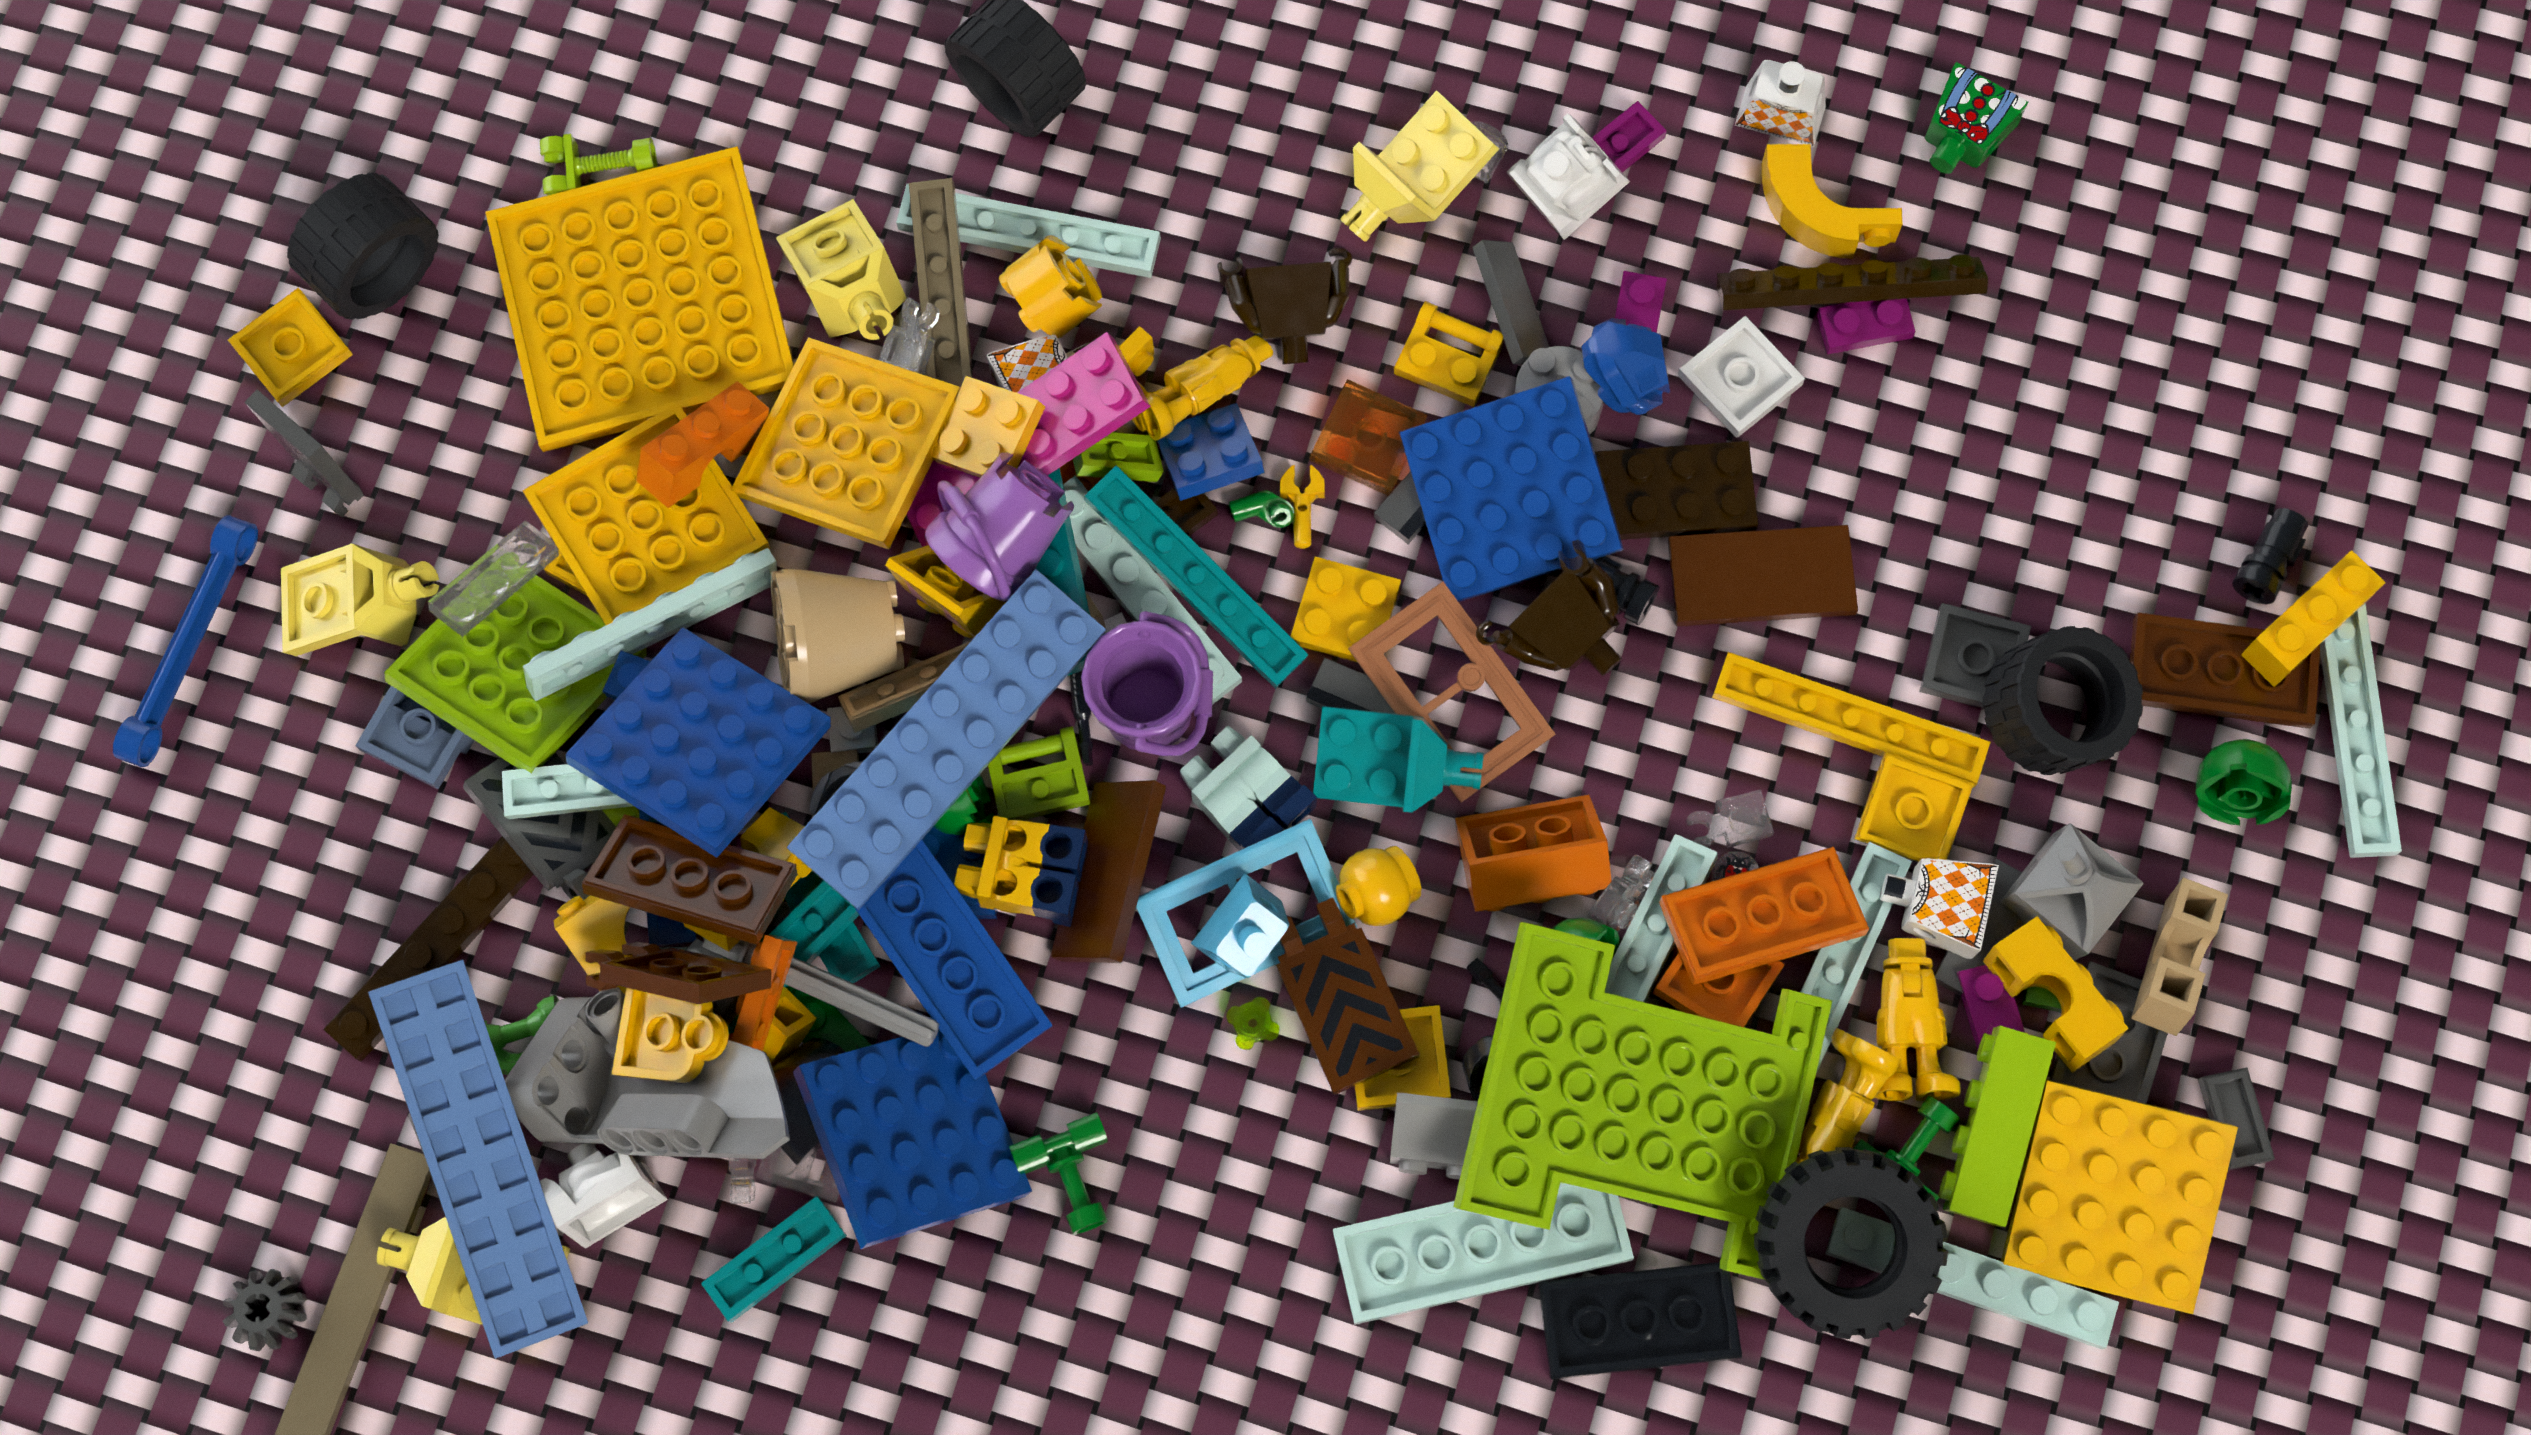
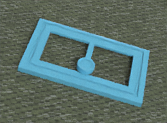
(1152, 906)

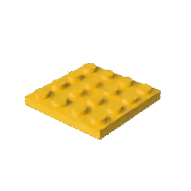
(847, 443)
(624, 539)
(2119, 1196)

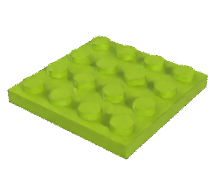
(481, 679)

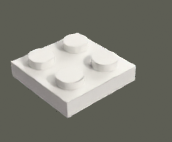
(1741, 376)

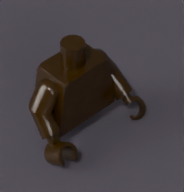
(1289, 300)
(1565, 620)

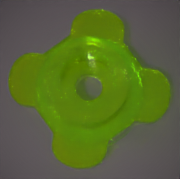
(1257, 1010)

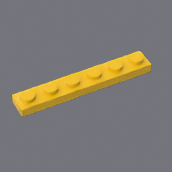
(1848, 718)

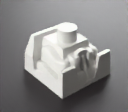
(1568, 177)
(600, 1194)

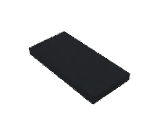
(1639, 1320)

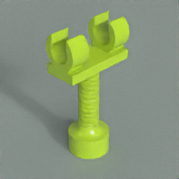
(561, 149)

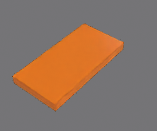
(1763, 915)

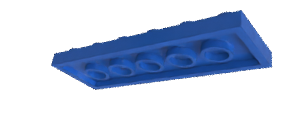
(952, 964)

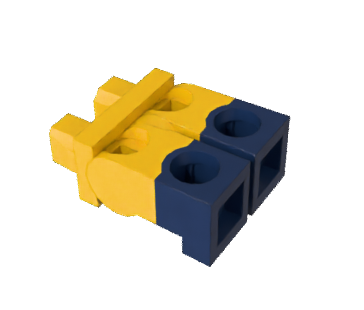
(1024, 868)

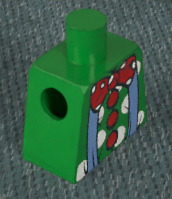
(1971, 119)

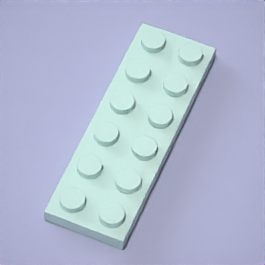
(1457, 1254)

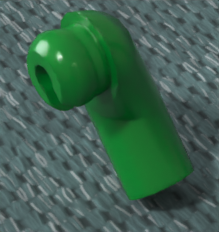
(1265, 506)

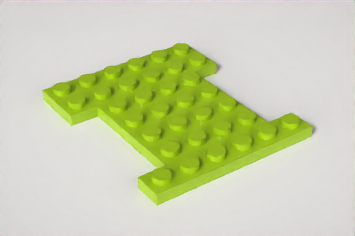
(1634, 1097)

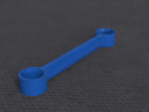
(141, 734)

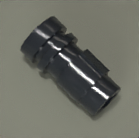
(2274, 551)
(1633, 595)

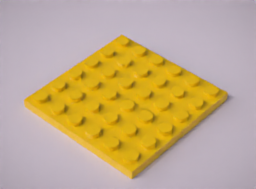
(639, 297)

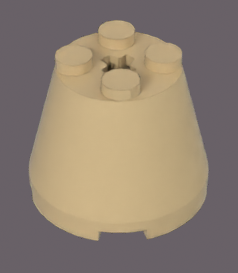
(834, 631)

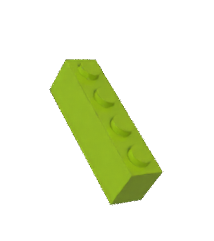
(1998, 1125)

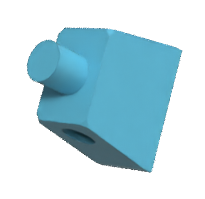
(1243, 928)

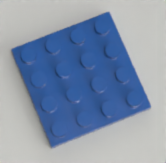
(1510, 489)
(698, 741)
(909, 1137)

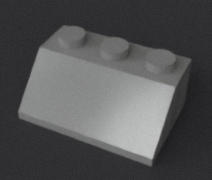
(1431, 1133)

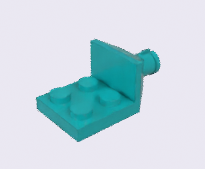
(1387, 759)

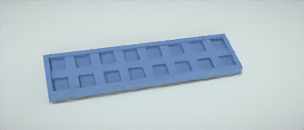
(946, 739)
(478, 1158)

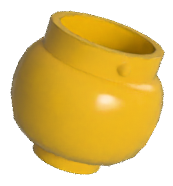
(1378, 885)

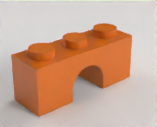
(677, 458)

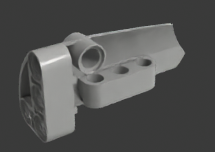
(569, 1096)

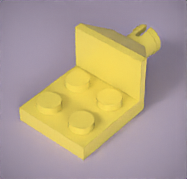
(1418, 168)
(844, 272)
(349, 596)
(433, 1269)

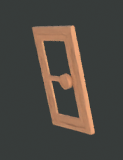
(1484, 666)

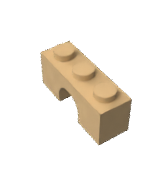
(2172, 971)

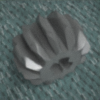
(248, 1314)

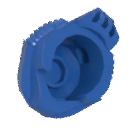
(1626, 365)

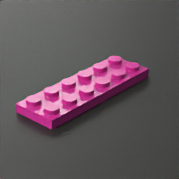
(1083, 404)

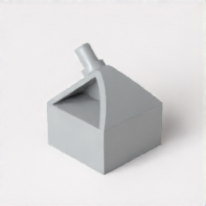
(2073, 890)

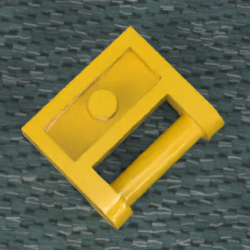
(1443, 366)

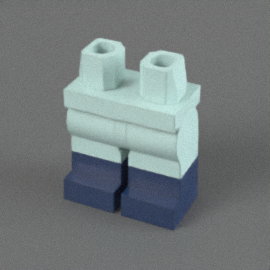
(1243, 778)

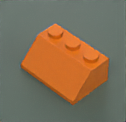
(1533, 853)

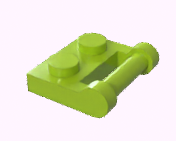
(1041, 788)

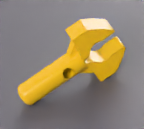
(1302, 502)

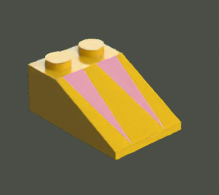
(943, 591)

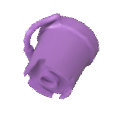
(998, 526)
(1147, 683)

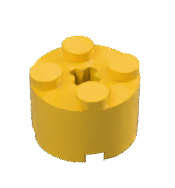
(1051, 288)

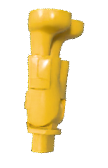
(1201, 383)
(1912, 1019)
(1846, 1105)

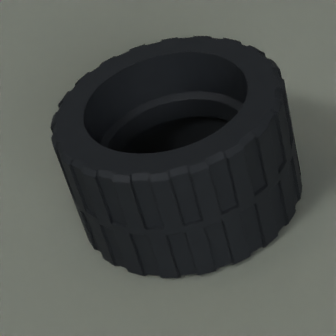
(1015, 65)
(362, 245)
(2108, 687)

